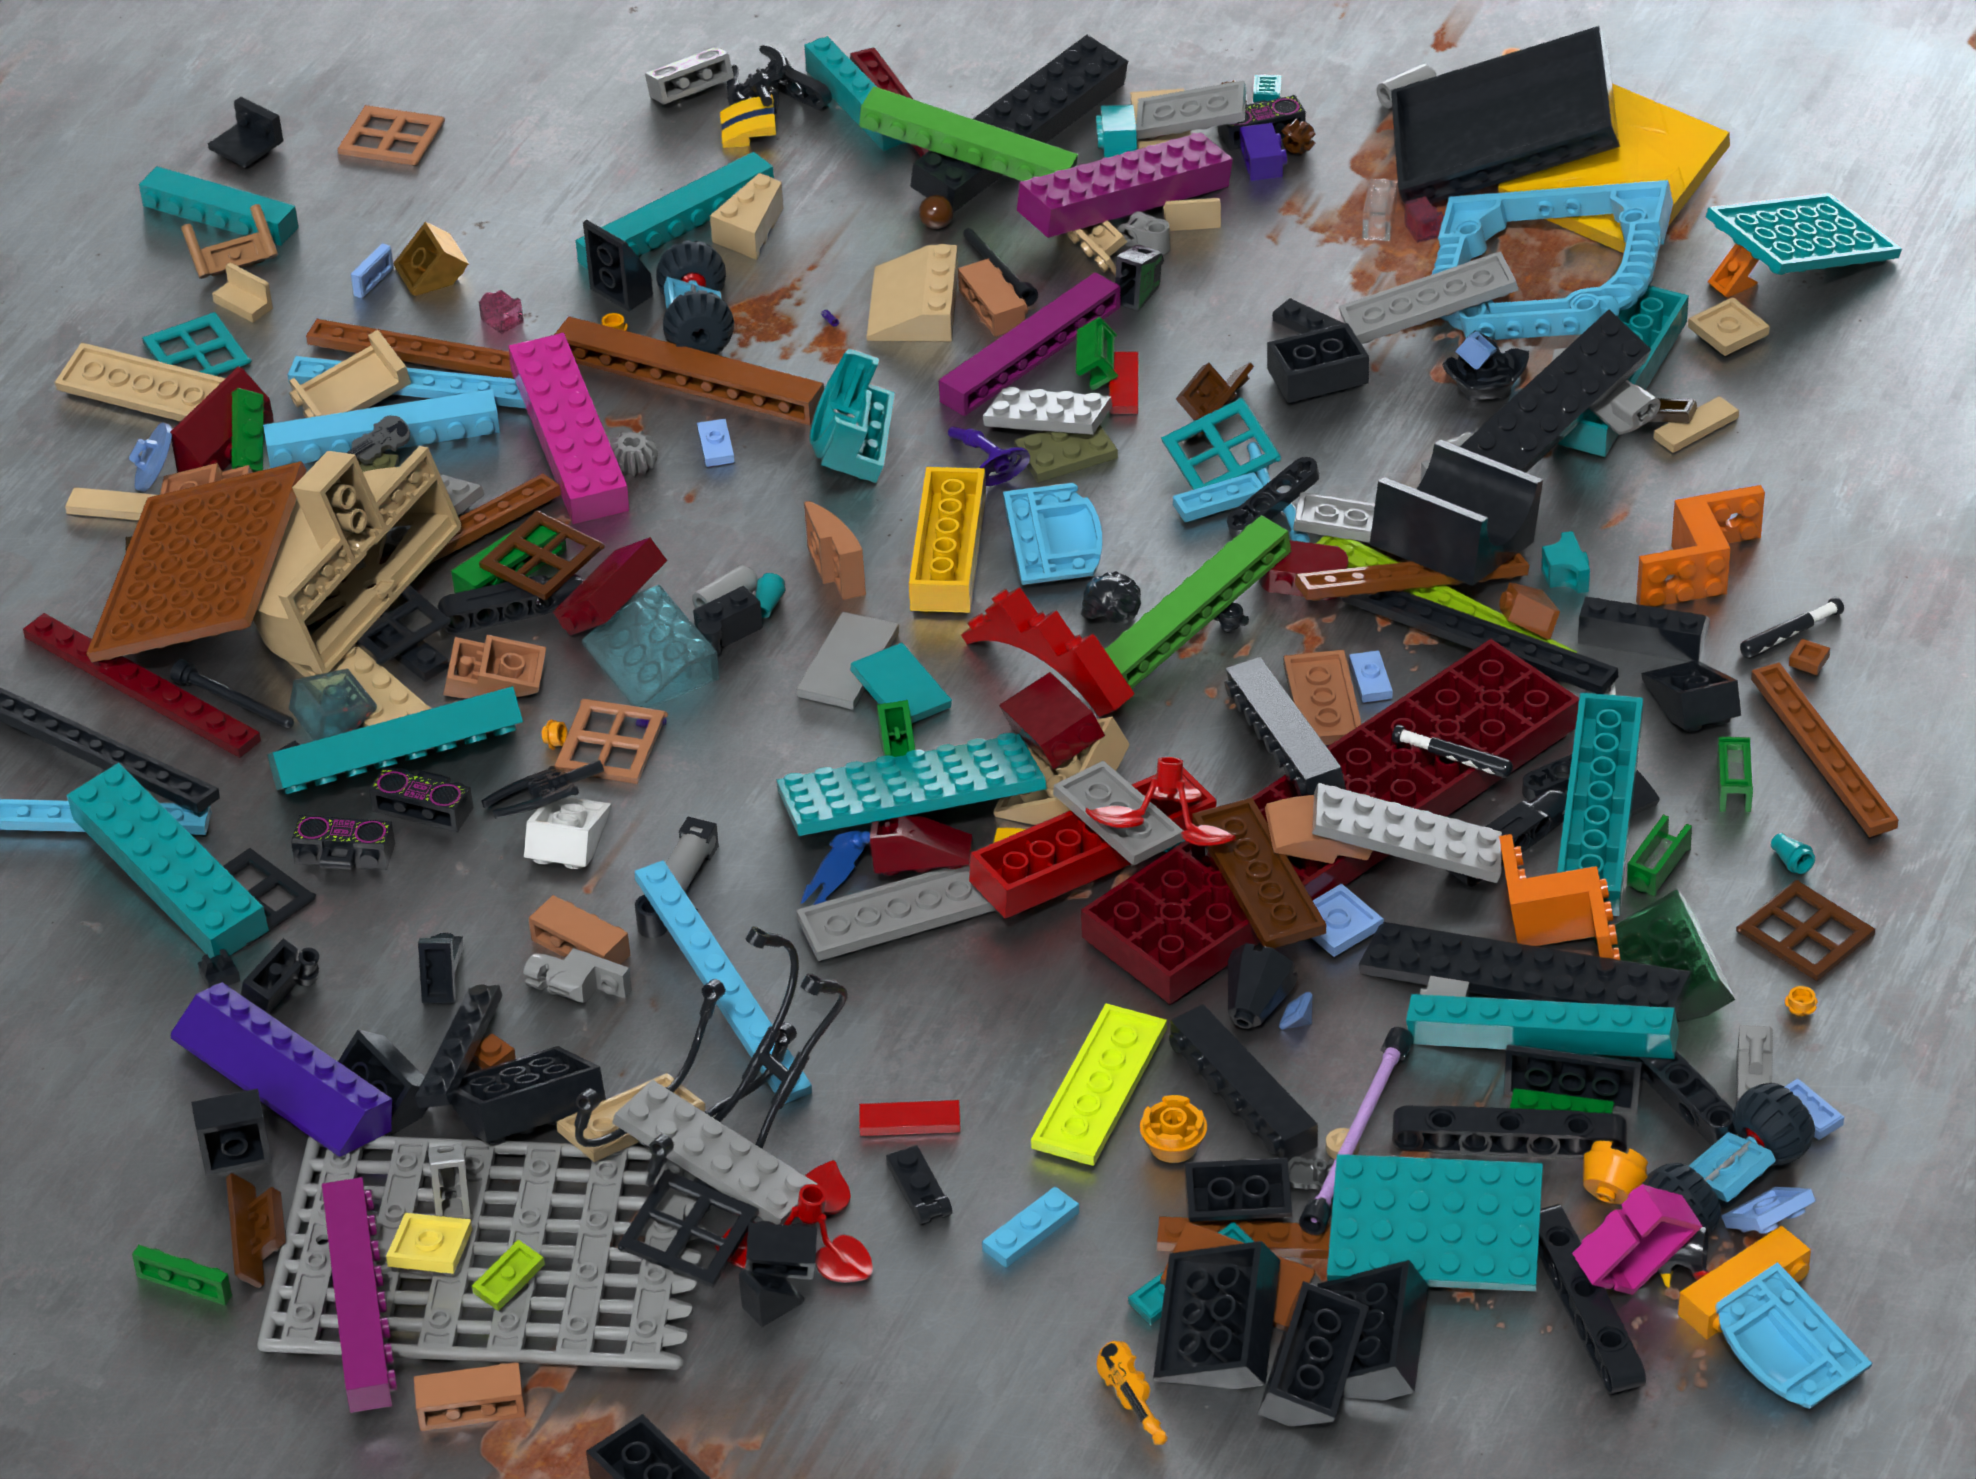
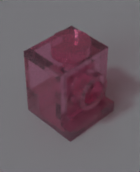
(1422, 219)
(495, 305)

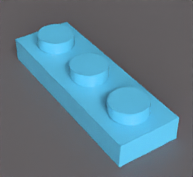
(1216, 497)
(1030, 1227)

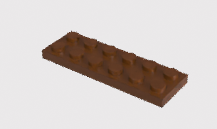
(1259, 878)

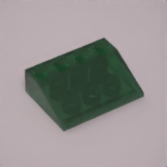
(1672, 938)

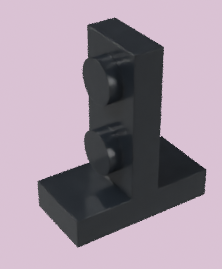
(438, 965)

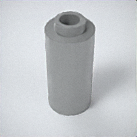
(1411, 76)
(728, 582)

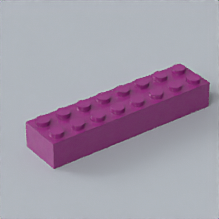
(1123, 184)

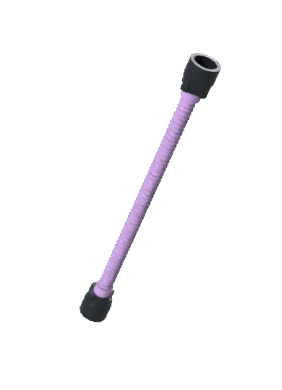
(1395, 1048)

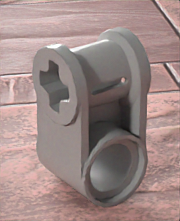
(1147, 232)

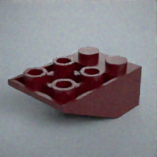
(917, 845)

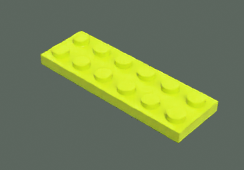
(1099, 1084)

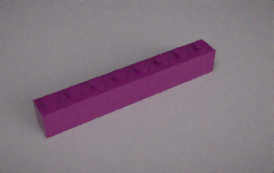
(1028, 344)
(357, 1295)

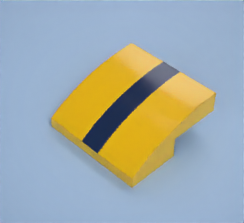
(746, 120)

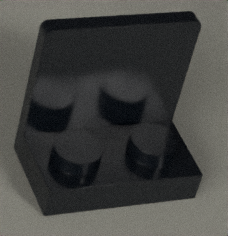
(253, 135)

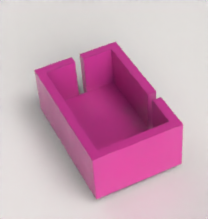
(1637, 1239)

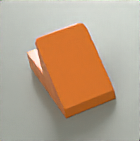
(1733, 272)

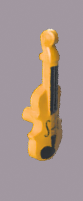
(1117, 1368)

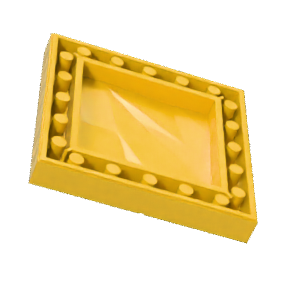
(1654, 146)

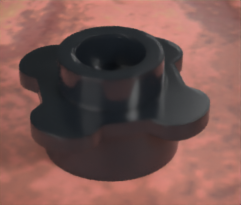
(1232, 617)

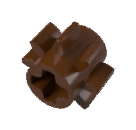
(1298, 137)

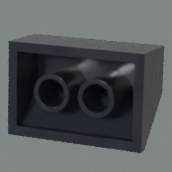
(389, 1071)
(1237, 1189)

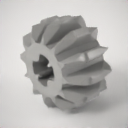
(634, 452)

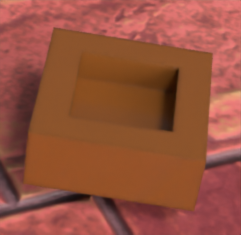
(1809, 656)
(493, 1052)

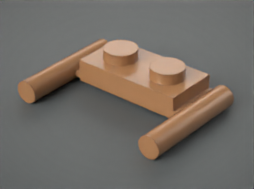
(239, 251)

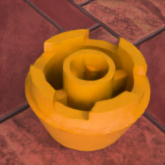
(1173, 1128)
(1612, 1173)

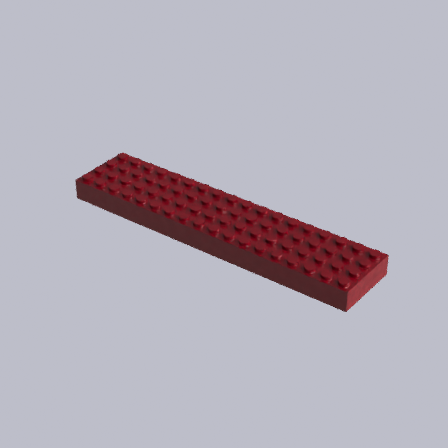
(1178, 915)

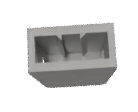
(449, 1174)

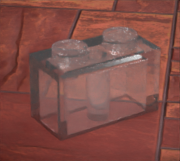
(1379, 209)

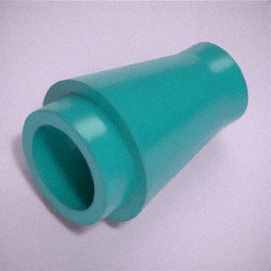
(769, 592)
(1794, 854)

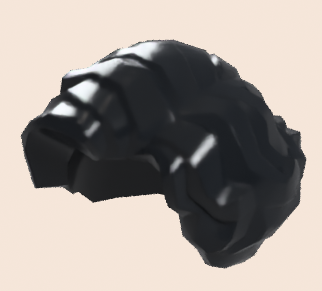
(1111, 597)

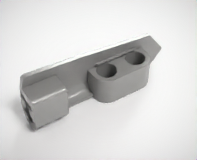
(1626, 407)

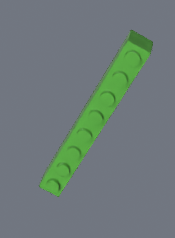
(961, 137)
(1199, 599)

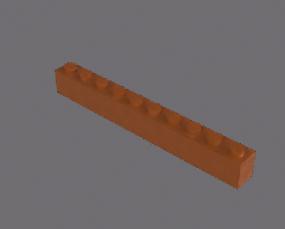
(692, 371)

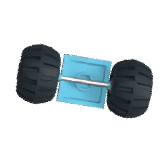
(691, 282)
(1771, 1131)

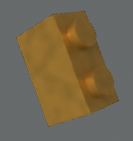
(430, 261)

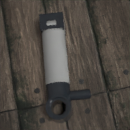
(696, 844)

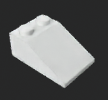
(566, 832)

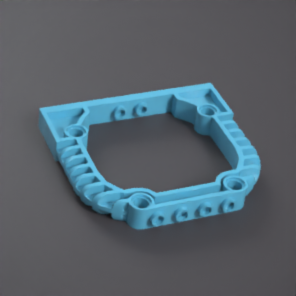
(1472, 219)

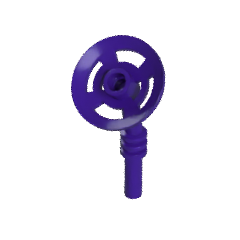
(997, 458)

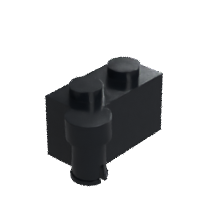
(729, 618)
(279, 974)

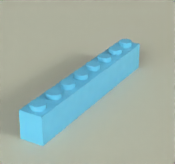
(427, 421)

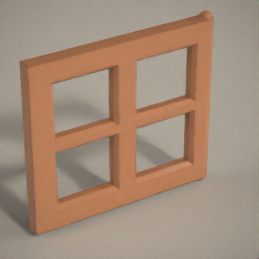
(382, 152)
(643, 746)

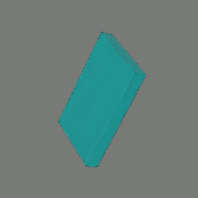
(899, 676)

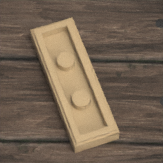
(1704, 421)
(106, 503)

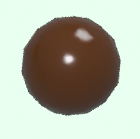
(935, 212)

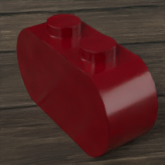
(1303, 558)

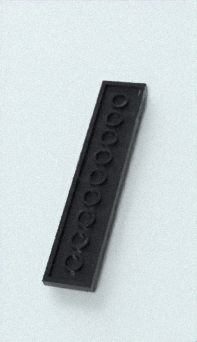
(1519, 969)

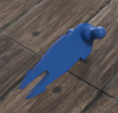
(837, 863)

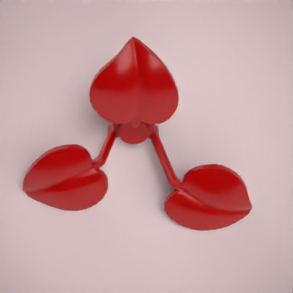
(1167, 785)
(844, 1257)

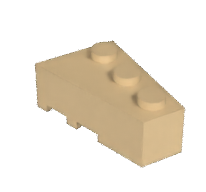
(748, 216)

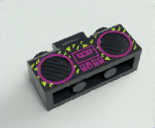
(1277, 111)
(421, 798)
(343, 842)

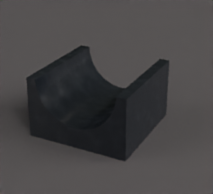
(1461, 516)

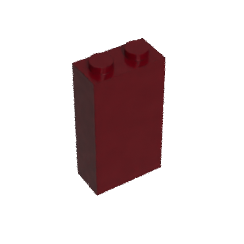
(609, 586)
(1052, 720)

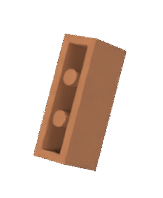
(991, 296)
(564, 926)
(469, 1396)

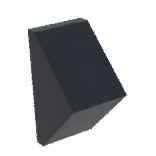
(767, 1296)

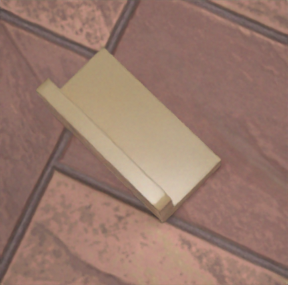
(1193, 214)
(244, 294)

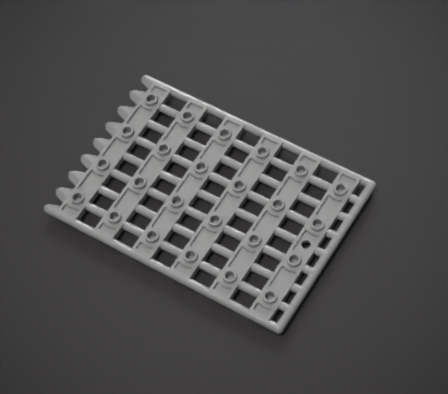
(530, 1224)

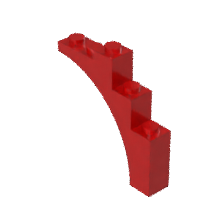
(1048, 637)

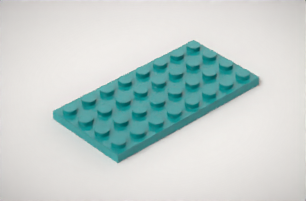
(910, 783)

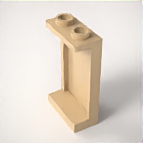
(353, 382)

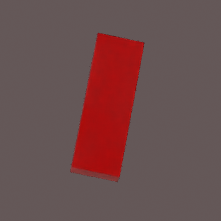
(1125, 386)
(909, 1118)

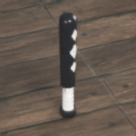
(1785, 630)
(1471, 757)

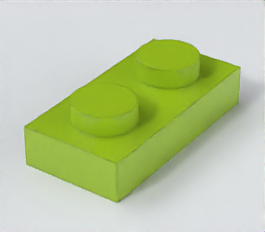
(508, 1275)

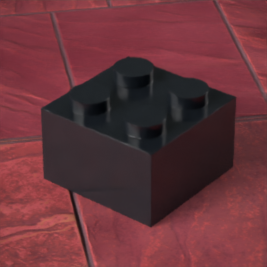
(231, 1132)

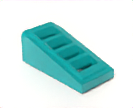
(1267, 87)

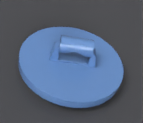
(152, 457)

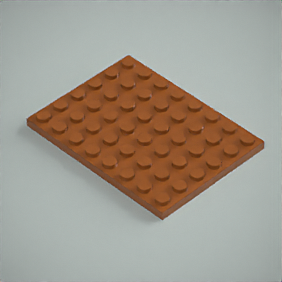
(197, 562)

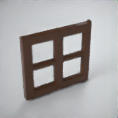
(517, 540)
(1802, 930)

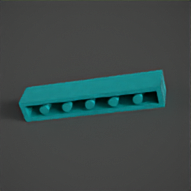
(845, 81)
(215, 204)

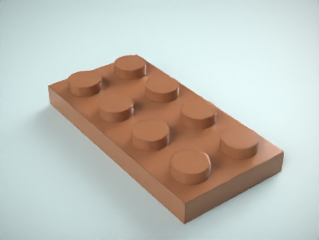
(1323, 692)

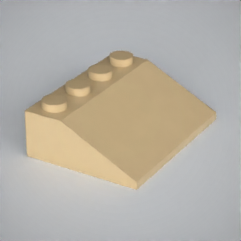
(915, 296)
(1043, 805)

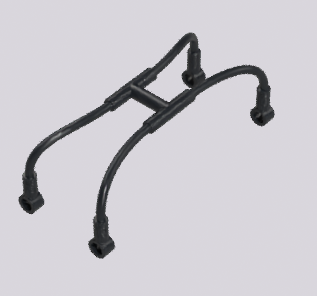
(762, 1056)
(663, 1144)

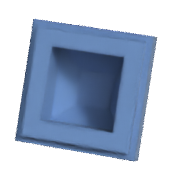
(1298, 1012)

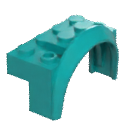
(836, 437)

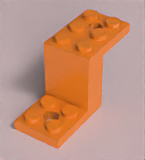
(1700, 546)
(1558, 904)

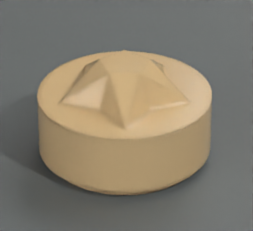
(1335, 1140)

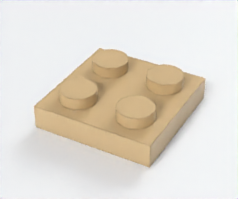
(1728, 326)

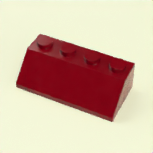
(206, 431)

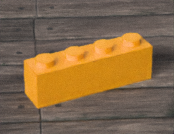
(1699, 1299)

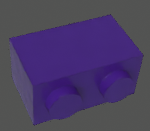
(1262, 151)

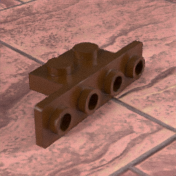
(1209, 391)
(255, 1227)

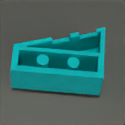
(1116, 130)

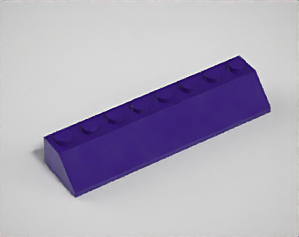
(285, 1068)

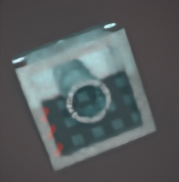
(330, 703)

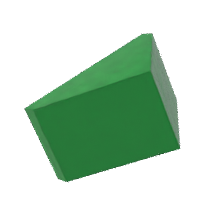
(895, 728)

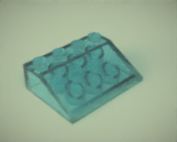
(652, 650)

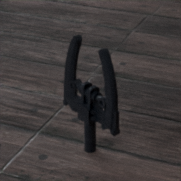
(760, 82)
(544, 786)

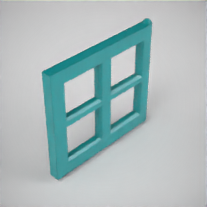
(225, 340)
(1220, 447)

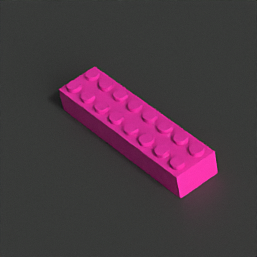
(568, 428)

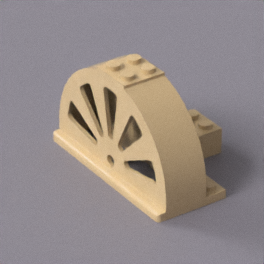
(331, 529)

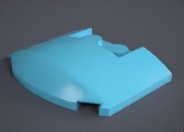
(1053, 533)
(1788, 1339)

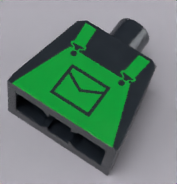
(1138, 275)

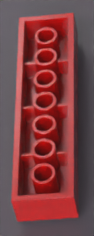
(1058, 856)

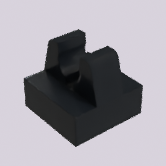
(218, 969)

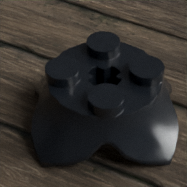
(1492, 378)

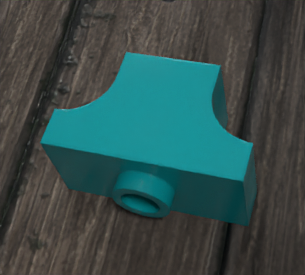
(1566, 564)

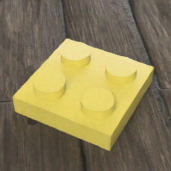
(429, 1243)

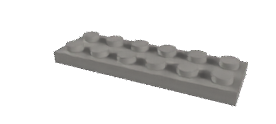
(1429, 298)
(1407, 832)
(891, 911)
(713, 1151)

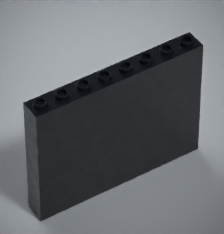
(1504, 117)

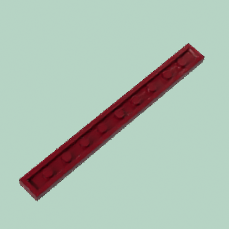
(144, 687)

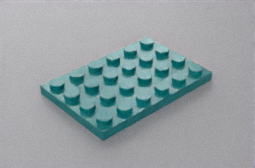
(1803, 233)
(1450, 1217)

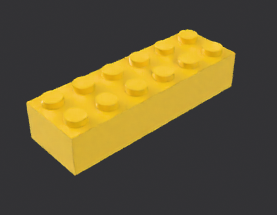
(947, 540)

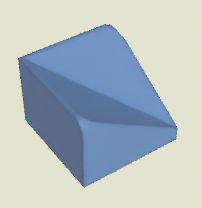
(1476, 350)

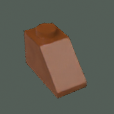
(1529, 609)

